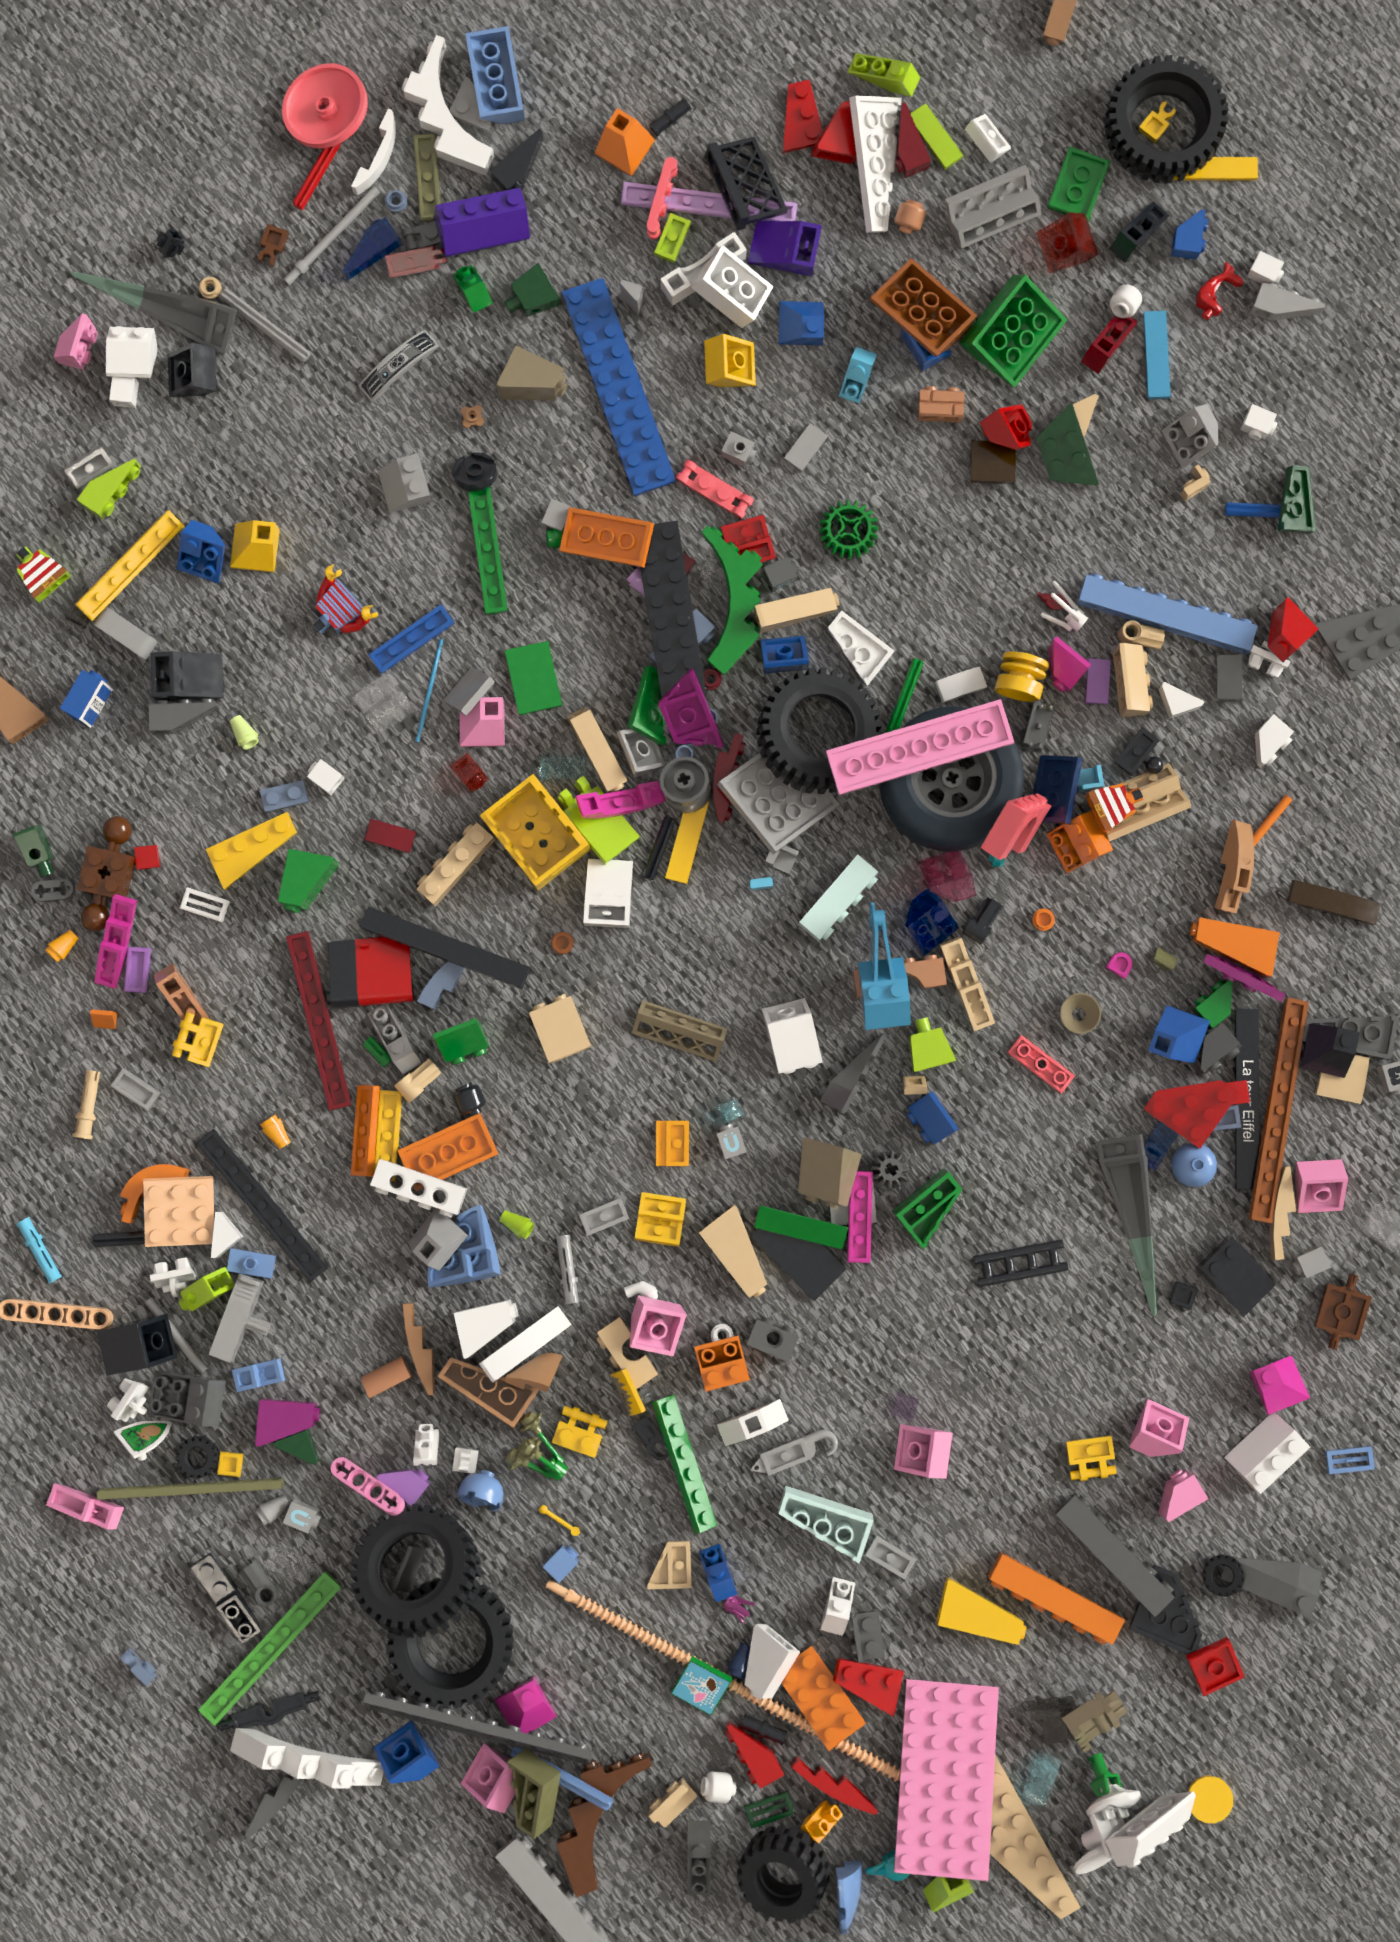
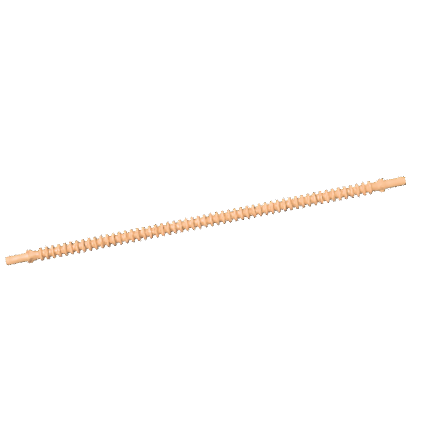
(785, 1713)

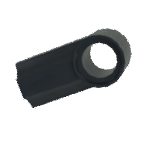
(981, 923)

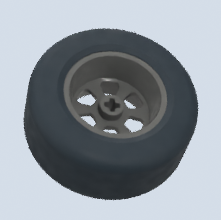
(942, 825)

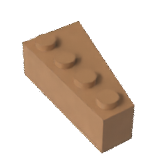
(497, 1398)

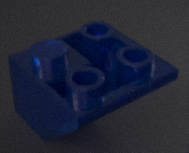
(929, 921)

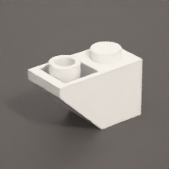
(1269, 738)
(838, 1606)

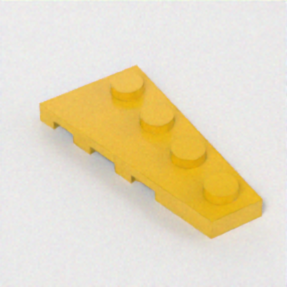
(244, 851)

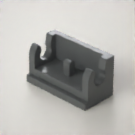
(1229, 678)
(1037, 726)

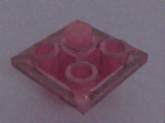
(948, 876)

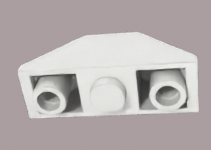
(752, 1423)

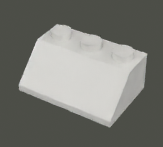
(732, 287)
(1267, 1452)

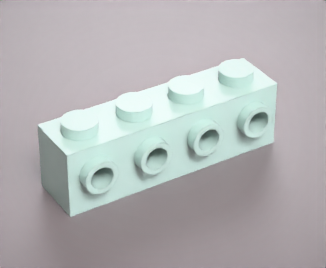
(838, 898)

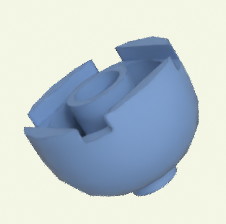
(1193, 1165)
(481, 1490)

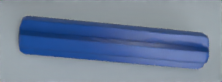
(1252, 510)

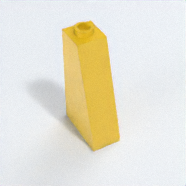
(974, 1614)

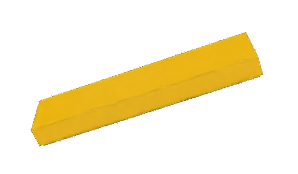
(1227, 169)
(686, 845)
(388, 1127)

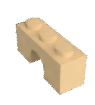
(613, 1338)

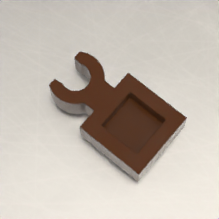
(273, 242)

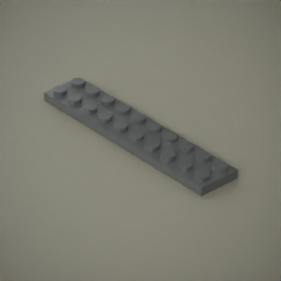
(468, 1725)

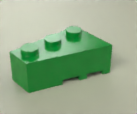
(927, 1206)

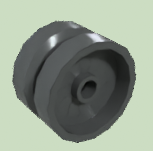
(685, 784)

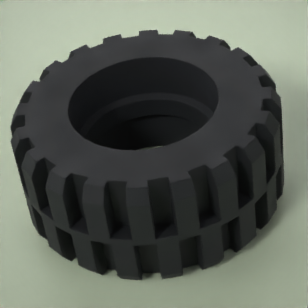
(768, 1893)

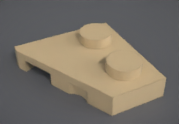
(673, 1567)

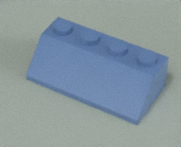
(495, 75)

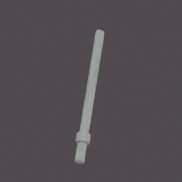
(301, 266)

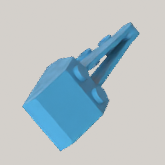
(883, 982)

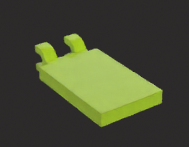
(605, 835)

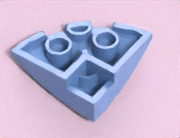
(475, 1256)
(848, 1892)

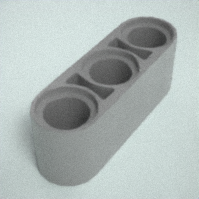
(125, 633)

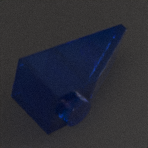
(376, 242)

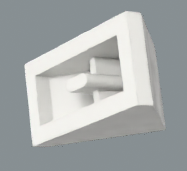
(1177, 701)
(224, 1235)

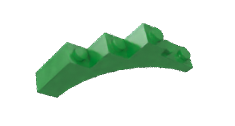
(741, 600)

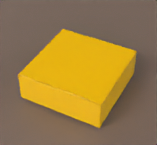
(230, 1464)

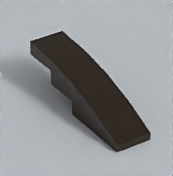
(1333, 902)

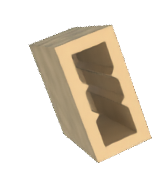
(559, 1028)

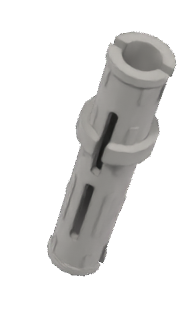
(567, 1269)

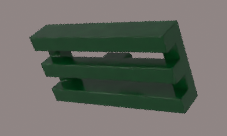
(753, 1824)

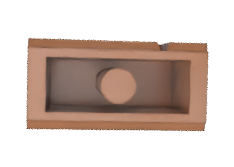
(941, 404)

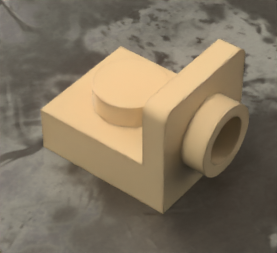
(1193, 487)

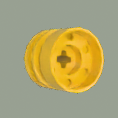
(1021, 676)

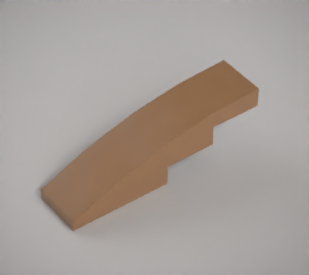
(422, 1356)

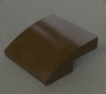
(992, 463)

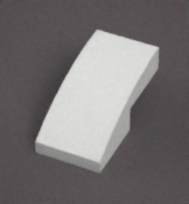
(961, 684)

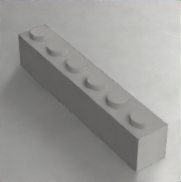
(547, 1893)

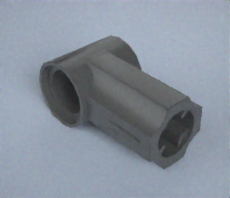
(258, 1581)

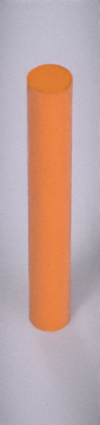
(1272, 817)

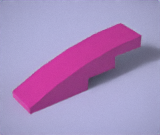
(115, 941)

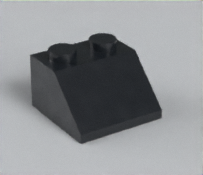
(192, 371)

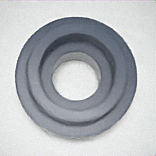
(396, 194)

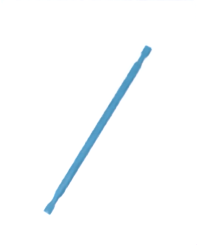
(427, 698)

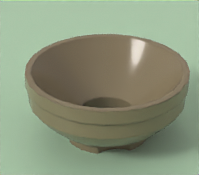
(1091, 1009)

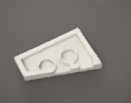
(860, 647)

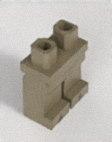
(1095, 1718)

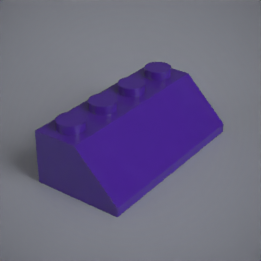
(482, 222)

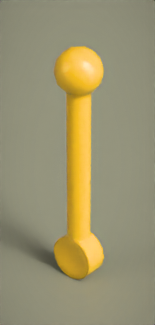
(574, 1530)

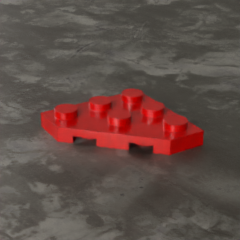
(1192, 1109)

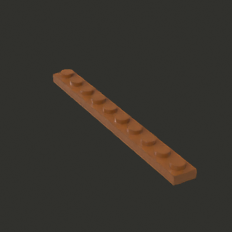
(1278, 1110)

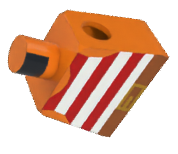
(1112, 805)

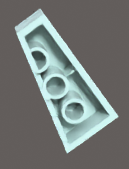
(828, 1520)

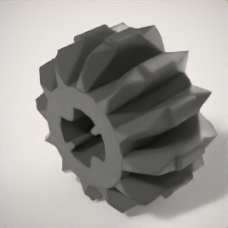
(882, 1166)

